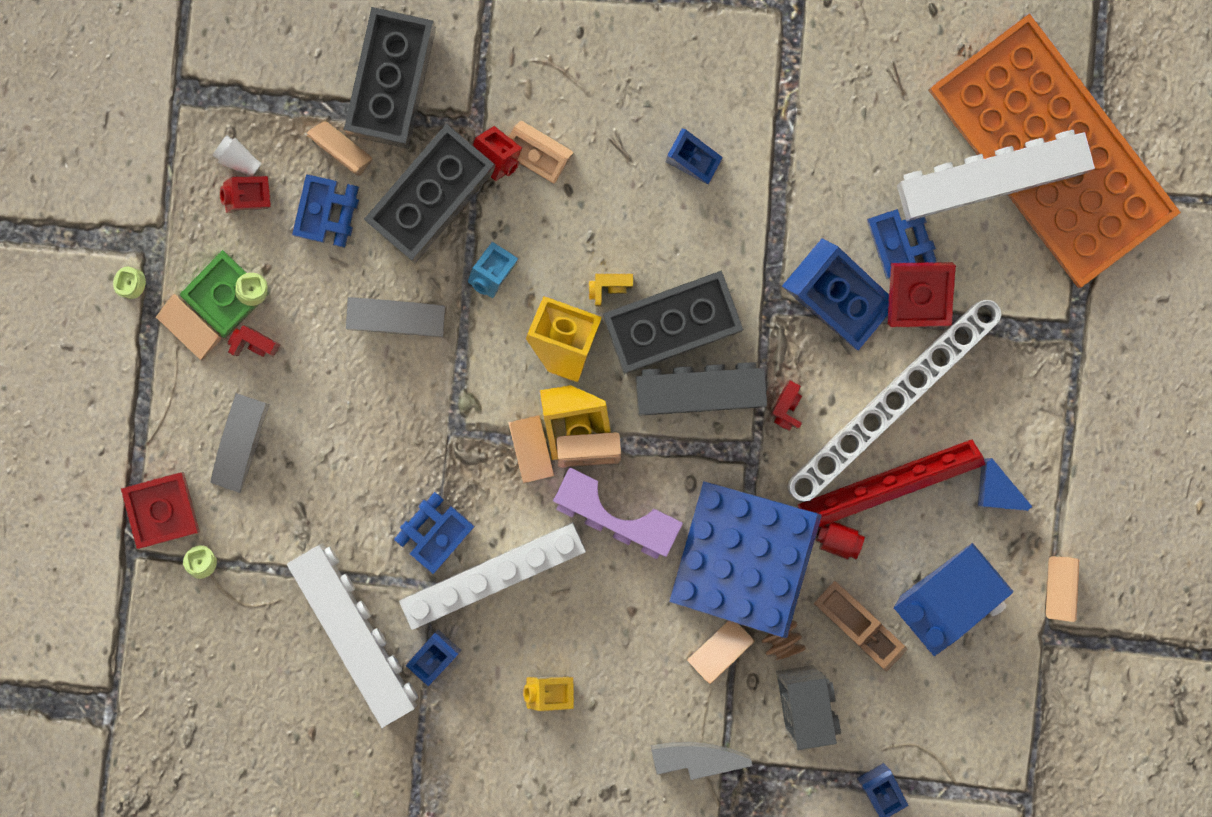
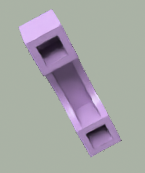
(653, 531)

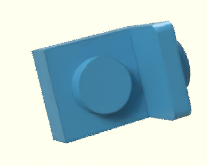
(491, 270)

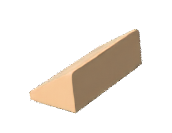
(340, 147)
(540, 152)
(188, 326)
(531, 449)
(588, 449)
(1062, 588)
(720, 650)

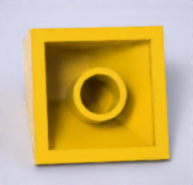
(562, 337)
(572, 412)

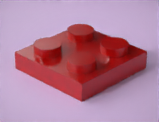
(921, 294)
(160, 510)

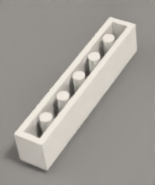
(995, 176)
(492, 576)
(353, 635)

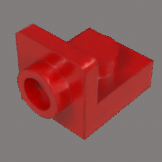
(499, 150)
(245, 193)
(258, 342)
(787, 401)

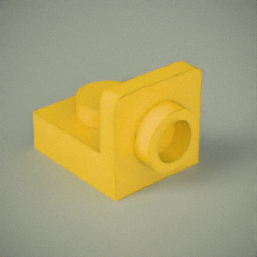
(614, 282)
(549, 693)

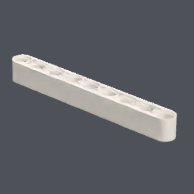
(907, 393)

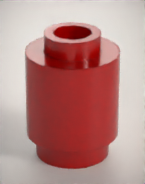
(840, 540)

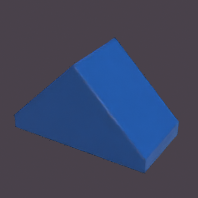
(693, 157)
(998, 490)
(433, 657)
(883, 791)

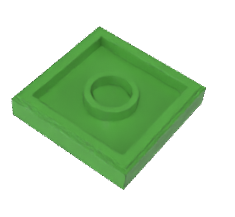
(214, 295)

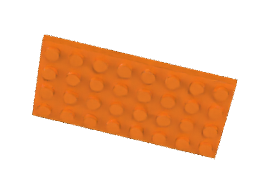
(1027, 92)

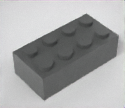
(390, 78)
(430, 193)
(672, 322)
(701, 391)
(807, 707)

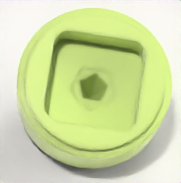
(129, 282)
(251, 289)
(200, 562)

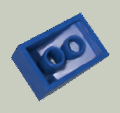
(839, 293)
(952, 599)

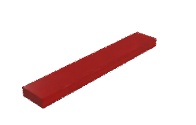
(895, 482)

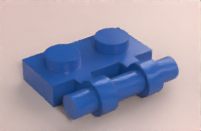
(316, 208)
(892, 242)
(441, 539)

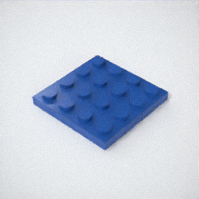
(745, 559)

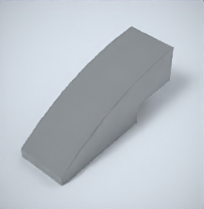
(395, 317)
(239, 442)
(699, 758)

